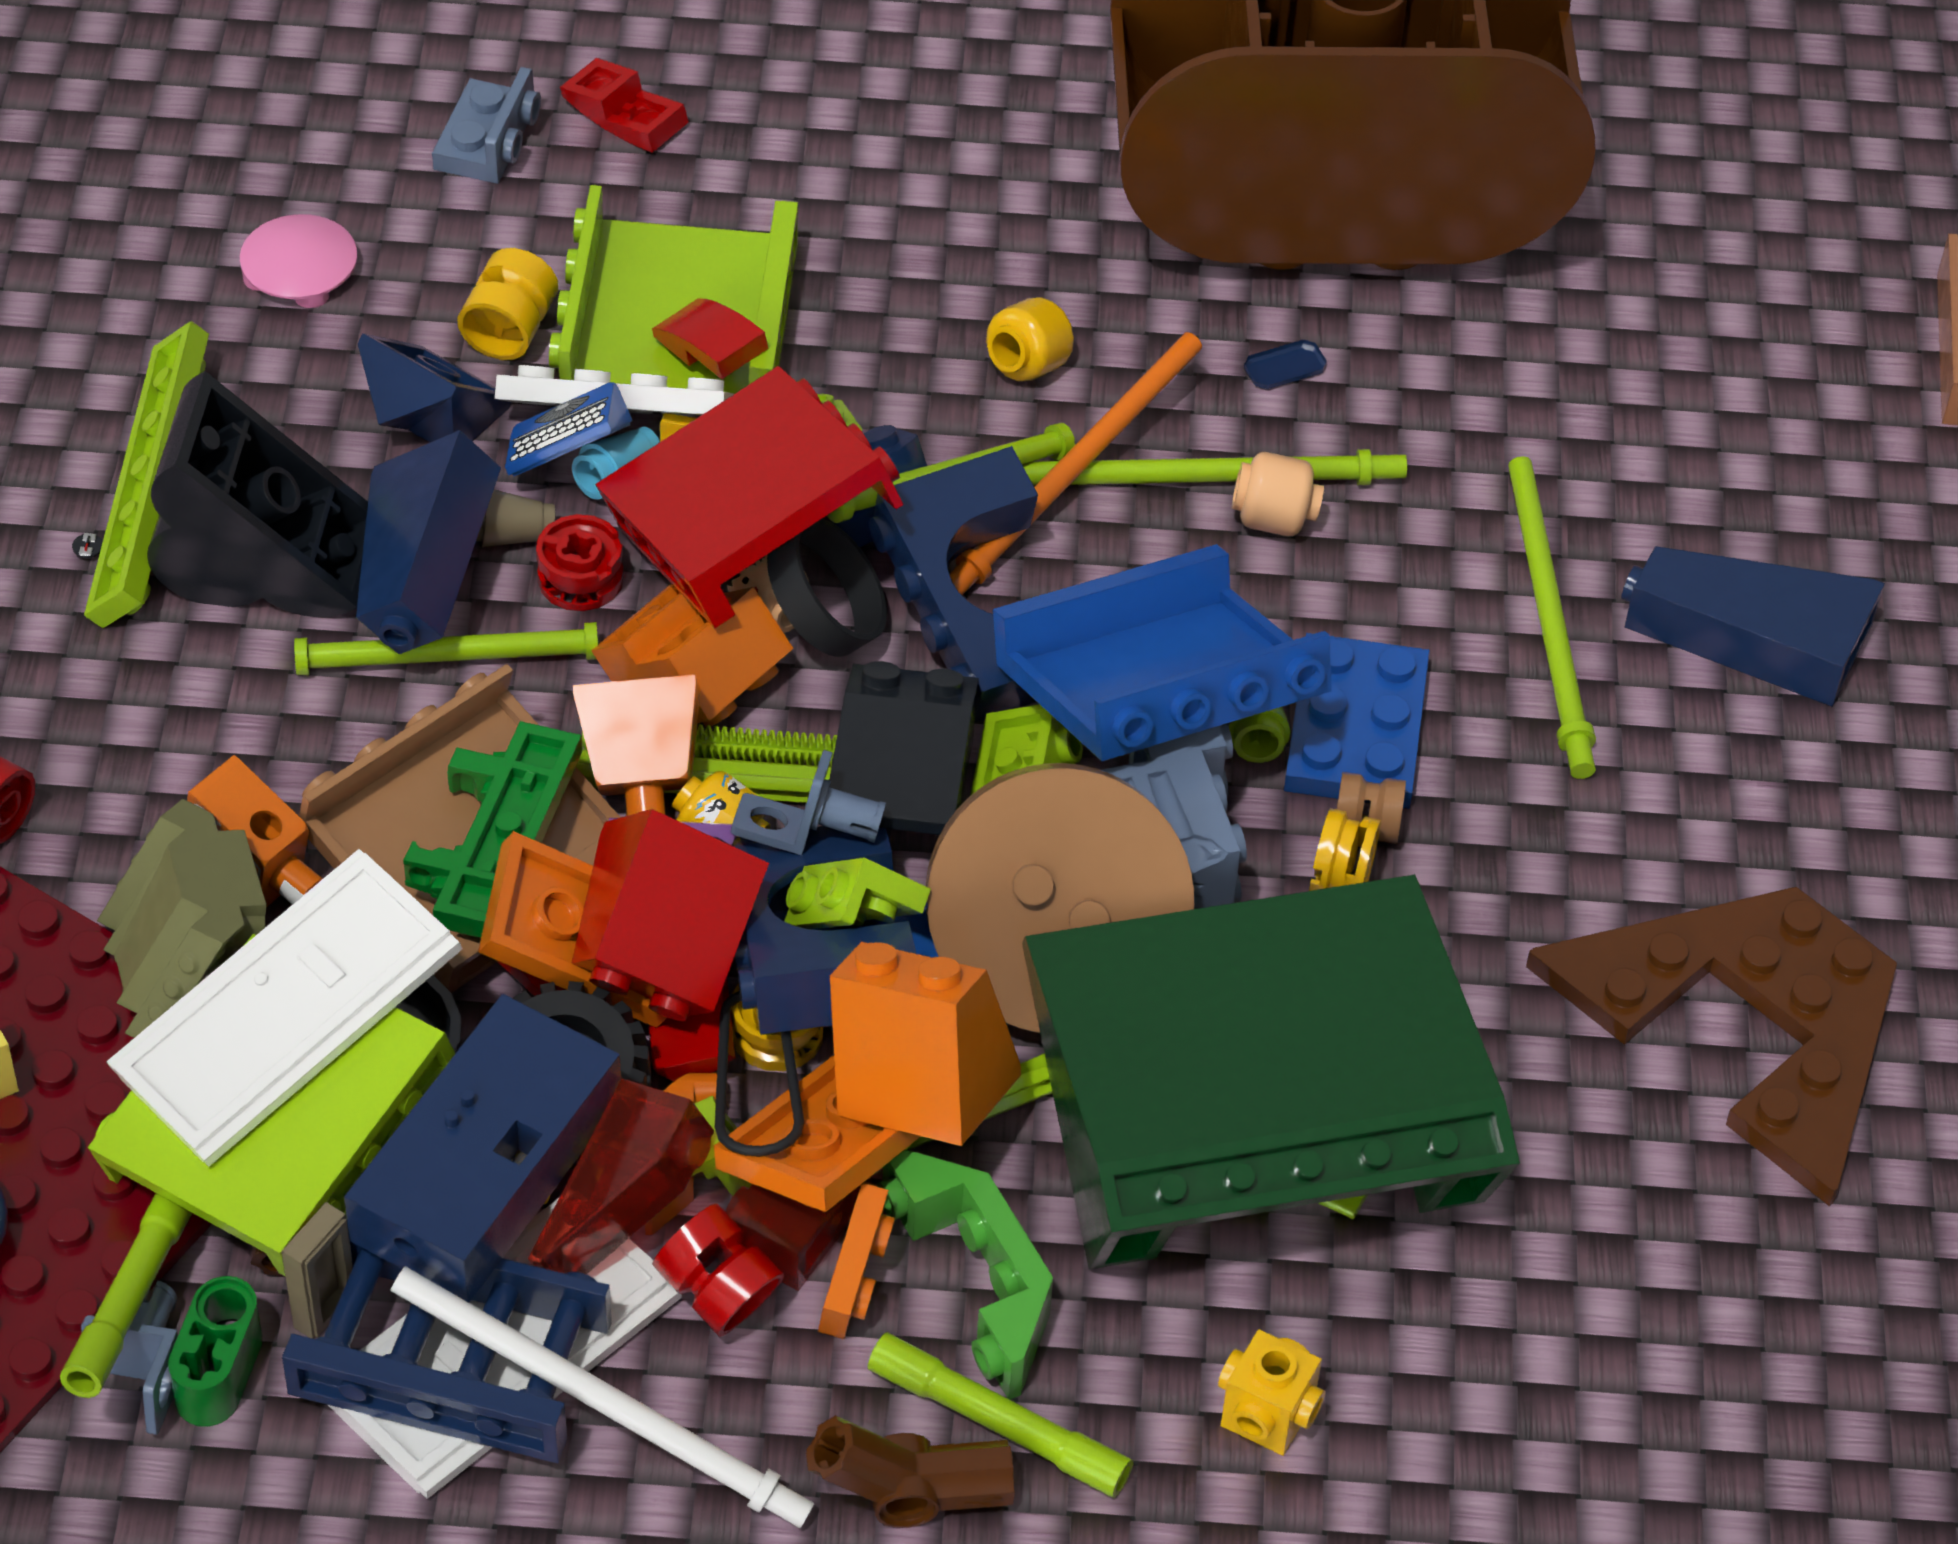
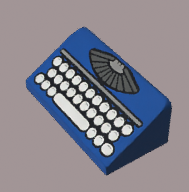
(566, 428)

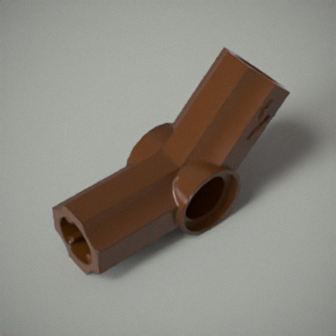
(908, 1474)

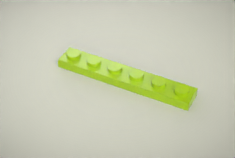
(122, 566)

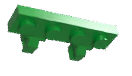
(516, 794)

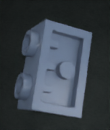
(487, 128)

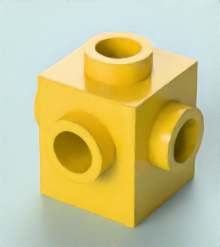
(1271, 1391)

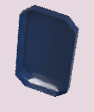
(1285, 364)

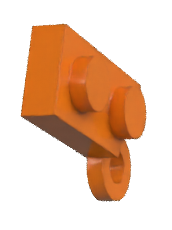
(866, 1235)

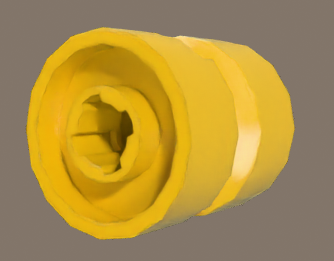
(508, 304)

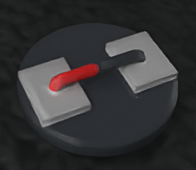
(87, 545)

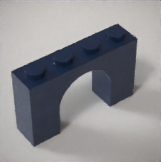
(938, 522)
(789, 967)

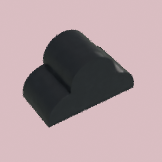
(251, 512)

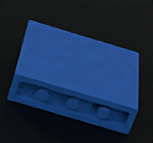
(1155, 654)

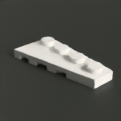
(642, 396)

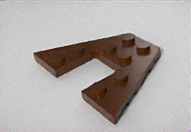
(1786, 962)

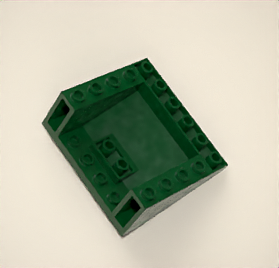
(1263, 1063)

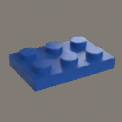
(1365, 721)

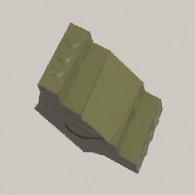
(181, 910)

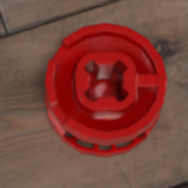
(579, 558)

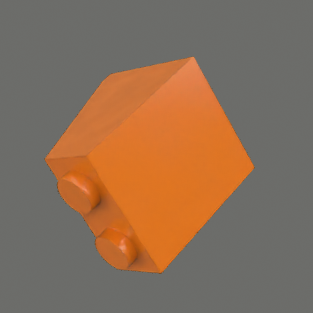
(918, 1043)

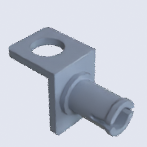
(824, 807)
(148, 1352)

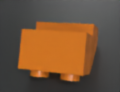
(676, 640)

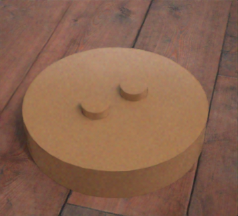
(1047, 856)

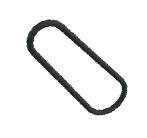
(721, 1088)

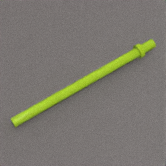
(1360, 467)
(1575, 734)

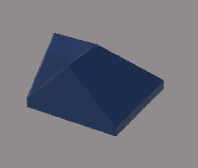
(425, 391)

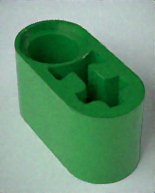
(205, 1395)

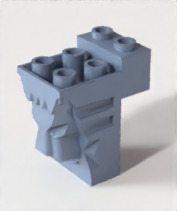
(1191, 791)

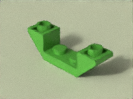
(939, 1193)

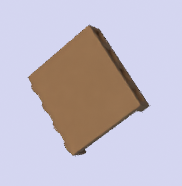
(403, 795)

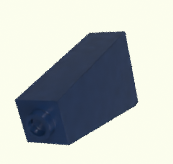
(421, 538)
(1755, 616)

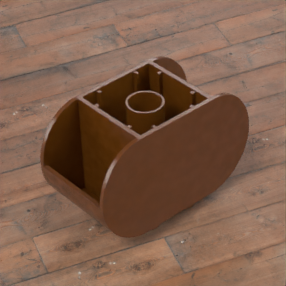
(1349, 127)

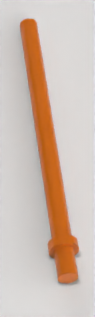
(976, 563)

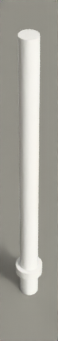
(758, 1487)

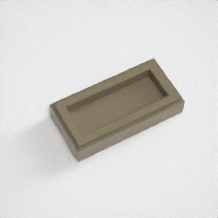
(317, 1269)

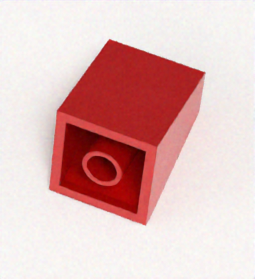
(665, 912)

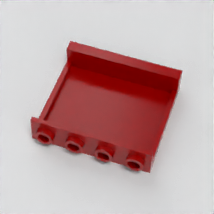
(742, 485)

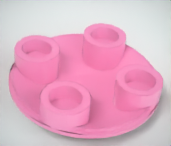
(298, 258)

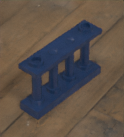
(458, 1401)

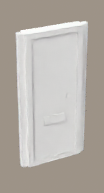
(284, 1006)
(433, 1459)

